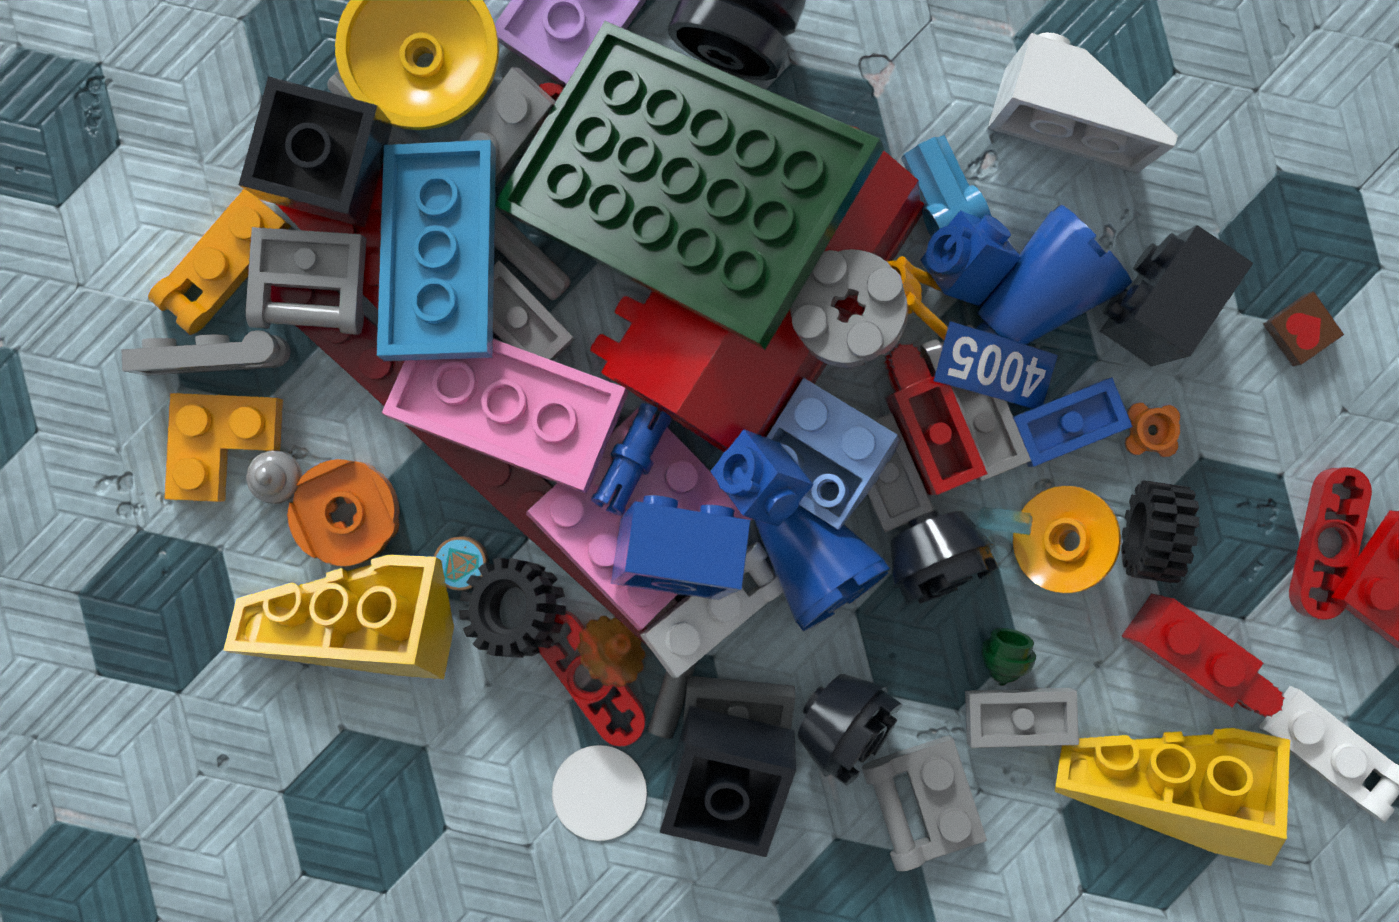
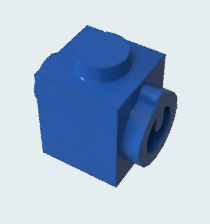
(970, 257)
(761, 478)

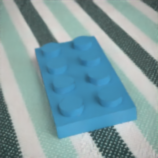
(437, 251)

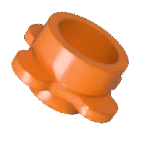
(1168, 430)

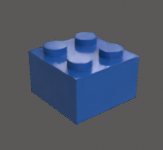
(681, 549)

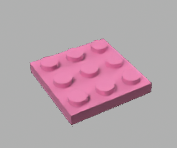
(591, 533)

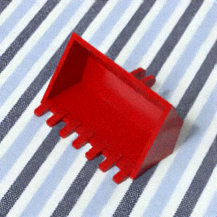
(723, 382)

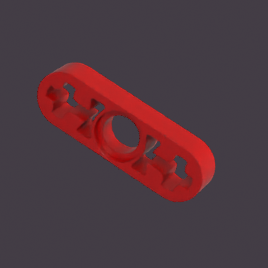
(1351, 533)
(601, 718)

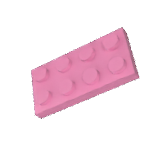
(513, 410)

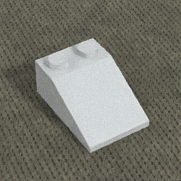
(1076, 106)

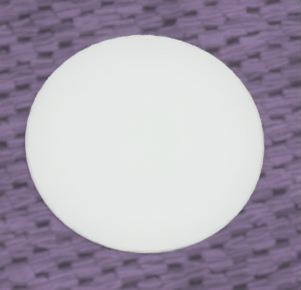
(599, 793)

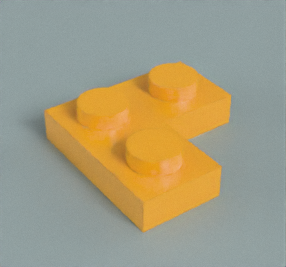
(203, 431)

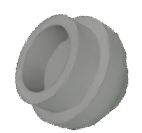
(273, 476)

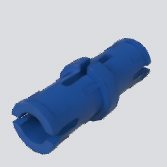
(631, 459)

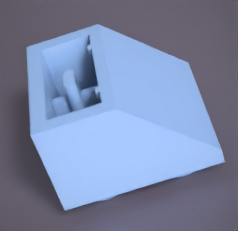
(835, 450)

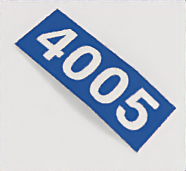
(994, 366)

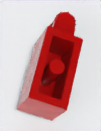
(930, 423)
(1202, 656)

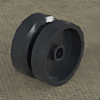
(737, 34)

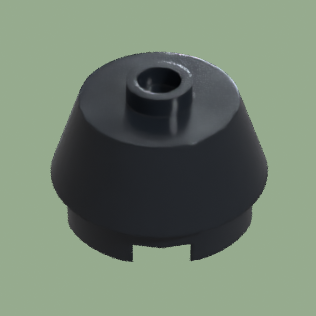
(939, 556)
(846, 724)

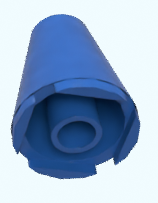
(1054, 281)
(819, 565)

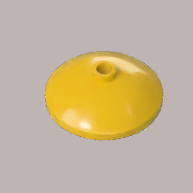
(380, 51)

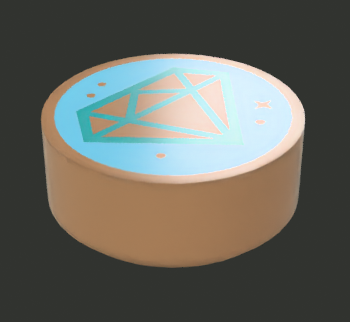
(460, 560)

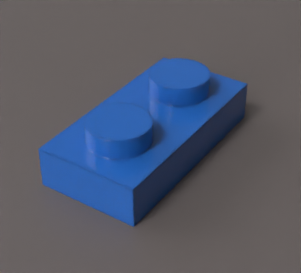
(1072, 421)

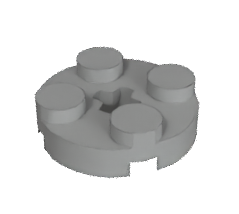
(864, 336)

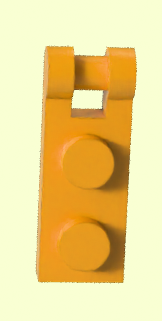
(215, 263)

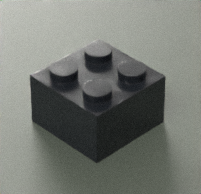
(316, 151)
(1174, 296)
(728, 781)

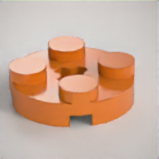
(316, 499)

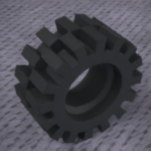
(1160, 531)
(486, 601)

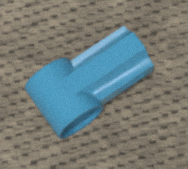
(942, 184)

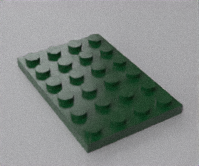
(690, 181)

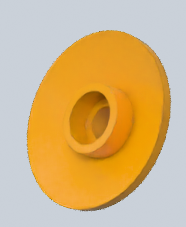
(1056, 515)

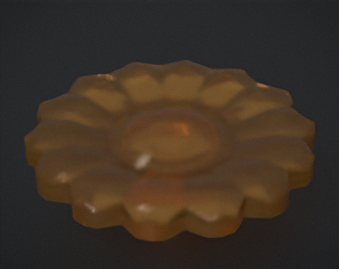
(610, 651)

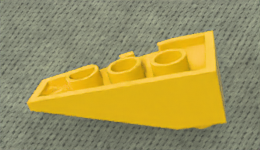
(366, 619)
(1203, 789)

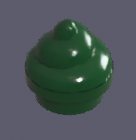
(1008, 655)

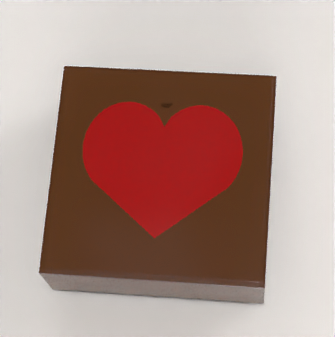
(1303, 329)

